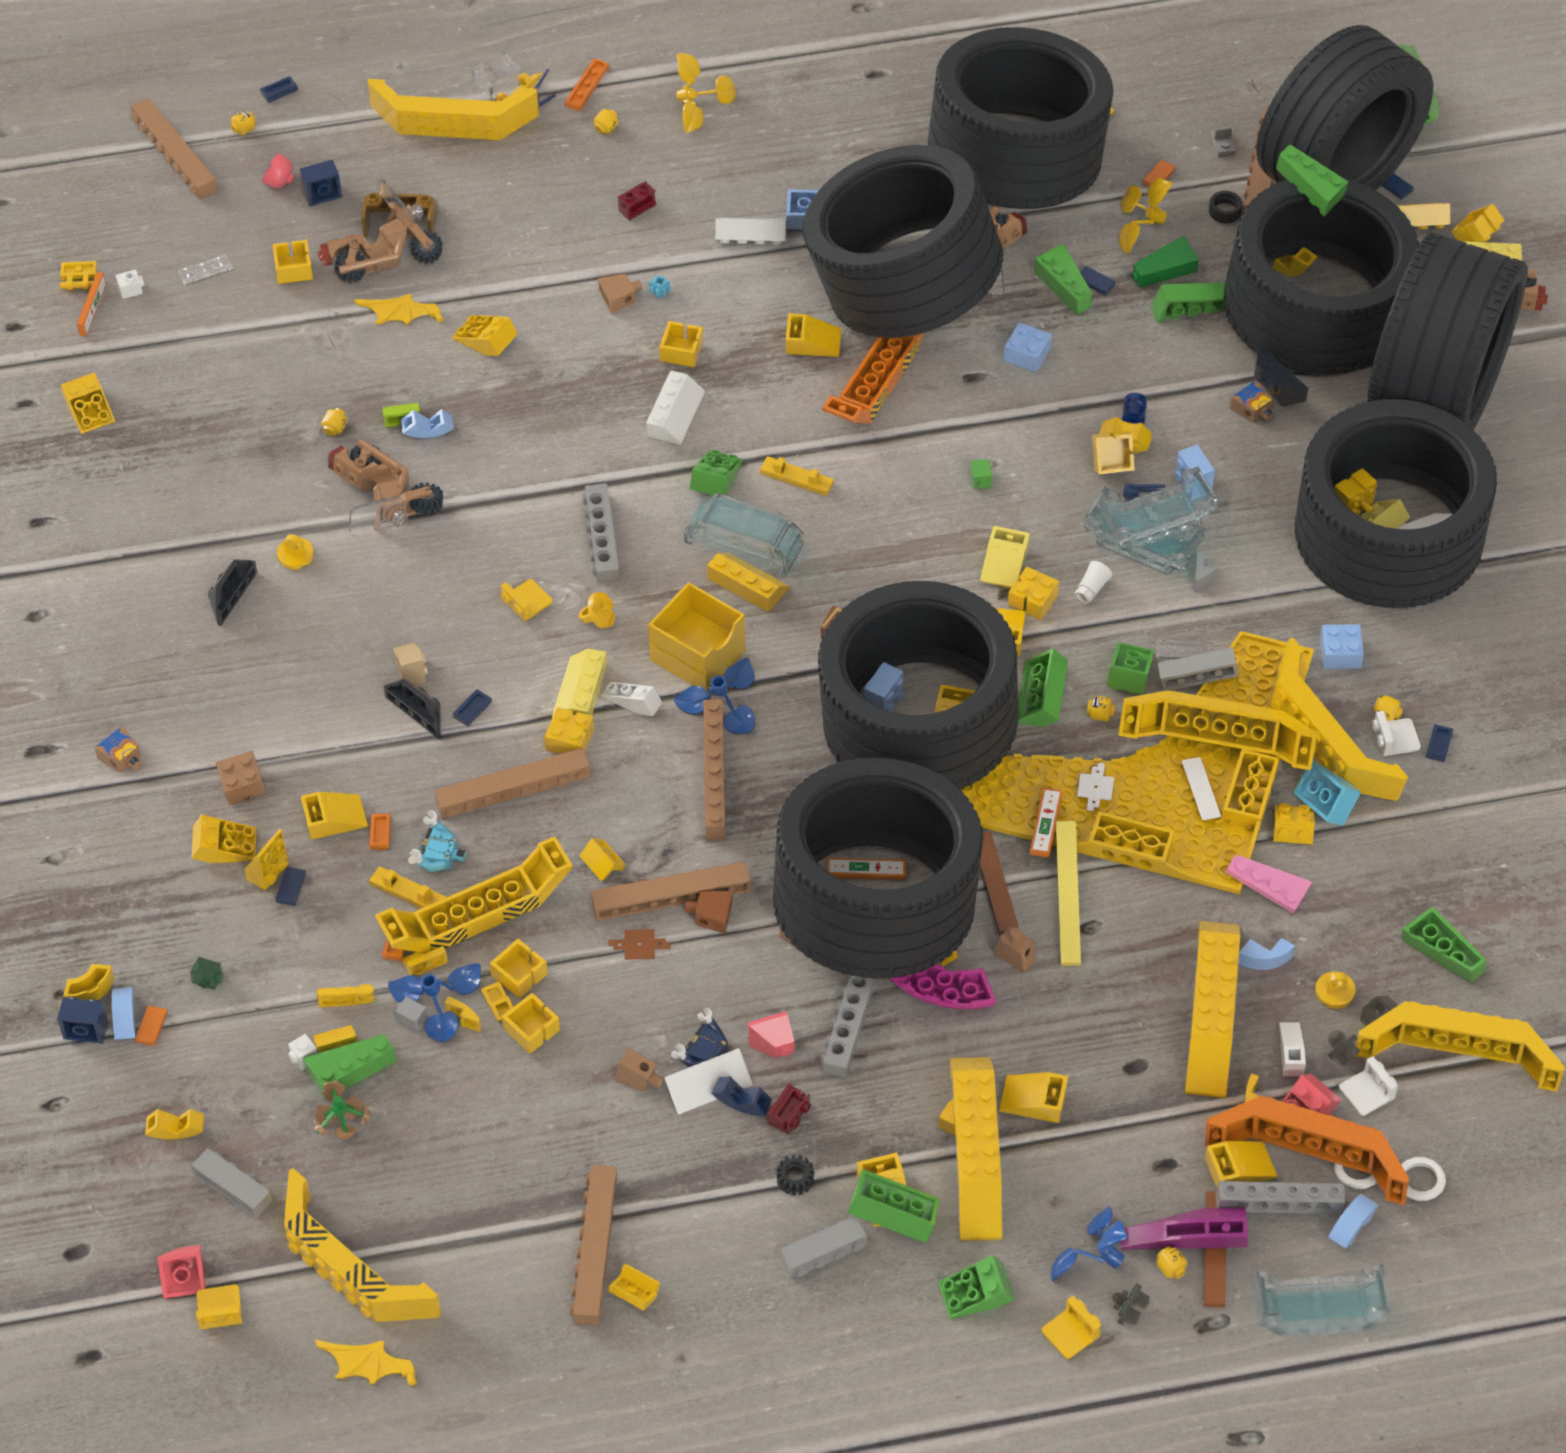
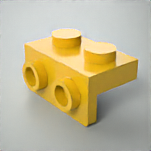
(635, 1287)

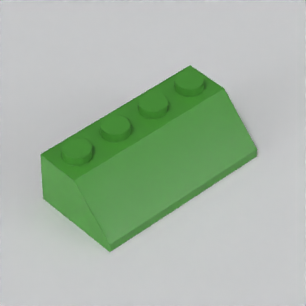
(1042, 689)
(894, 1206)

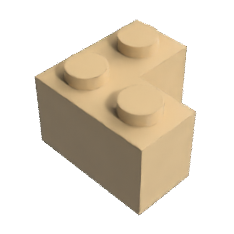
(411, 663)

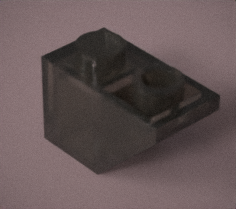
(1376, 1008)

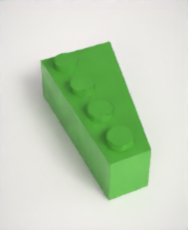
(1312, 179)
(1063, 278)
(1189, 299)
(1444, 944)
(350, 1062)

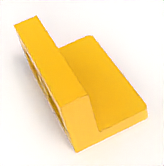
(601, 858)
(423, 962)
(334, 1038)

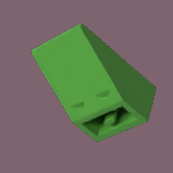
(715, 473)
(976, 1288)

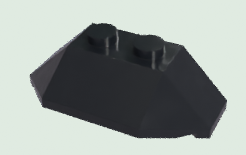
(1278, 379)
(230, 587)
(416, 704)

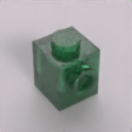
(206, 973)

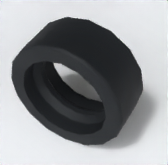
(1225, 197)

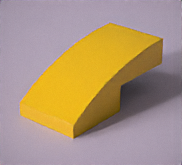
(497, 1000)
(467, 1016)
(1251, 1087)

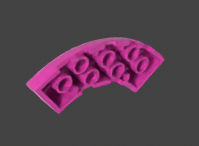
(948, 989)

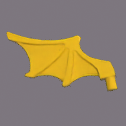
(400, 309)
(367, 1361)

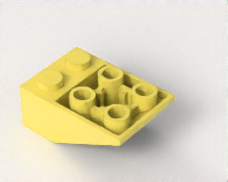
(1005, 556)

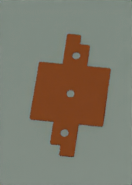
(647, 947)

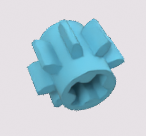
(659, 286)

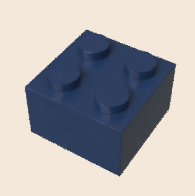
(321, 182)
(82, 1020)

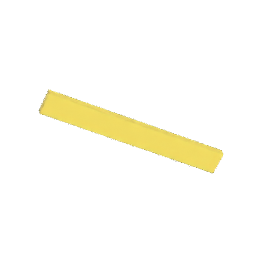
(1068, 893)

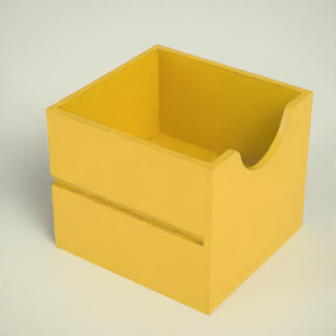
(696, 636)

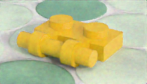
(77, 270)

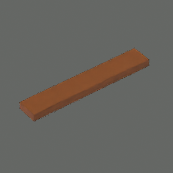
(996, 886)
(1214, 1268)

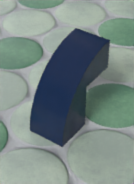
(746, 1100)

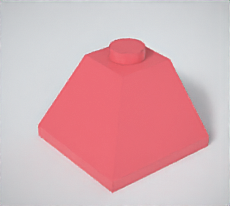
(771, 1035)
(182, 1271)

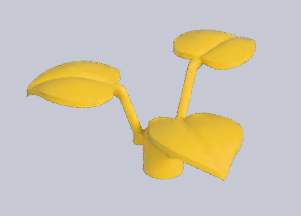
(689, 69)
(1156, 193)

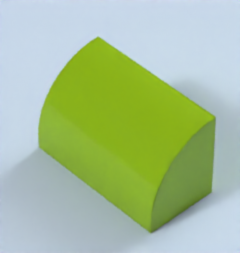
(395, 413)

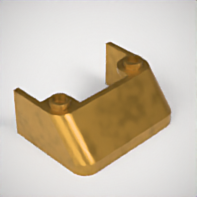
(376, 203)

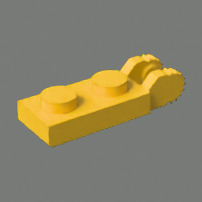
(345, 996)

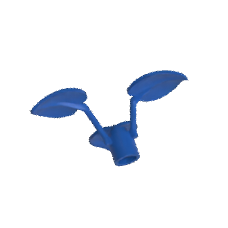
(738, 675)
(440, 1026)
(1112, 1235)

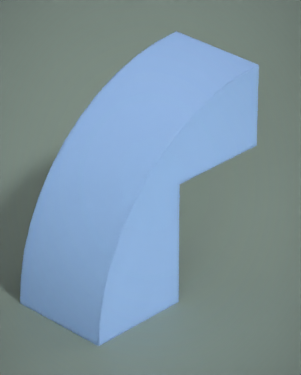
(421, 427)
(1259, 958)
(123, 1013)
(1353, 1218)

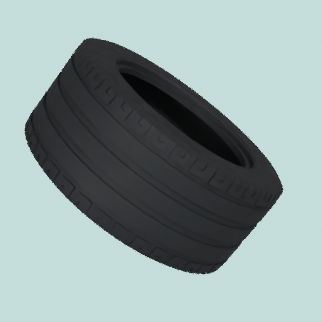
(1349, 107)

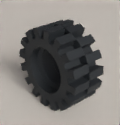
(795, 1185)

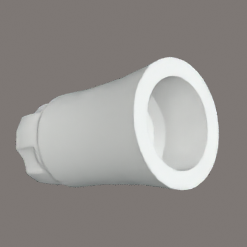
(1092, 582)

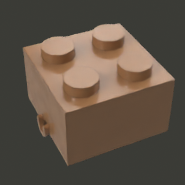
(241, 777)

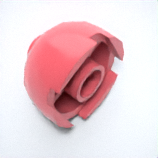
(279, 172)

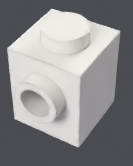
(129, 284)
(299, 1049)

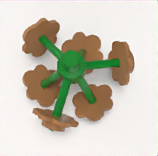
(349, 1107)

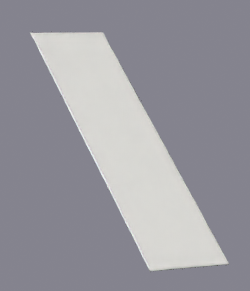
(1201, 788)

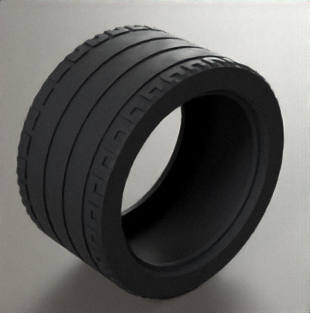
(1032, 76)
(918, 283)
(1449, 327)
(1305, 328)
(1406, 444)
(920, 625)
(866, 928)

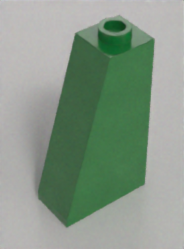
(1166, 263)

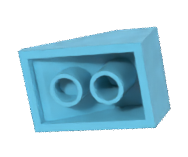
(1327, 794)

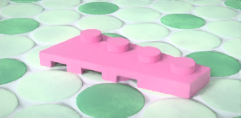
(1272, 883)

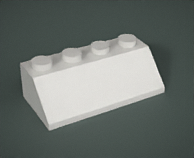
(752, 229)
(674, 408)

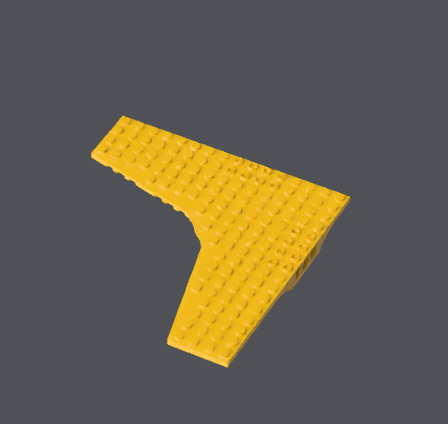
(1152, 808)

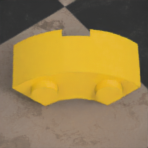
(1140, 434)
(92, 984)

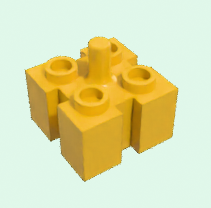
(1357, 492)

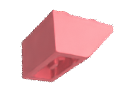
(1313, 1095)

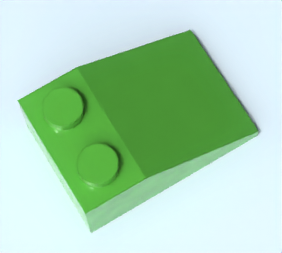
(1130, 668)

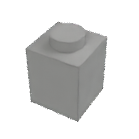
(411, 1014)

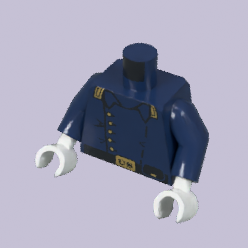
(705, 1044)

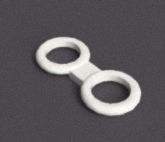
(1408, 1164)

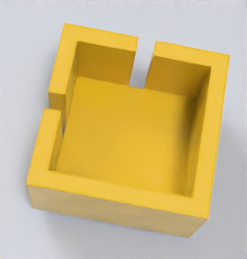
(1479, 224)
(292, 268)
(678, 349)
(1111, 452)
(1037, 589)
(568, 731)
(515, 969)
(527, 1023)

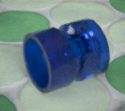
(1134, 408)

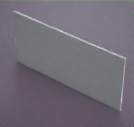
(695, 1084)

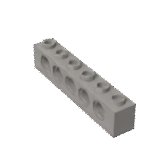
(602, 533)
(839, 1064)
(1281, 1197)

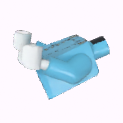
(438, 848)

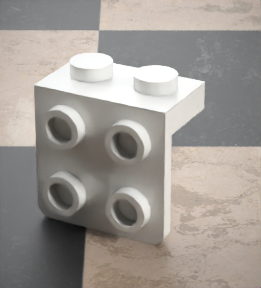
(1395, 735)
(1369, 1088)

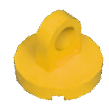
(295, 552)
(598, 611)
(1335, 990)

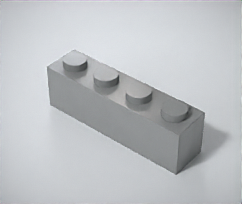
(1198, 669)
(232, 1183)
(823, 1247)

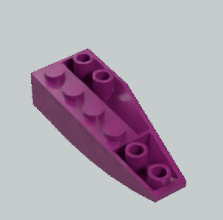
(1191, 1230)

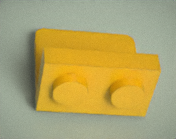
(525, 599)
(1294, 824)
(218, 1307)
(1072, 1329)

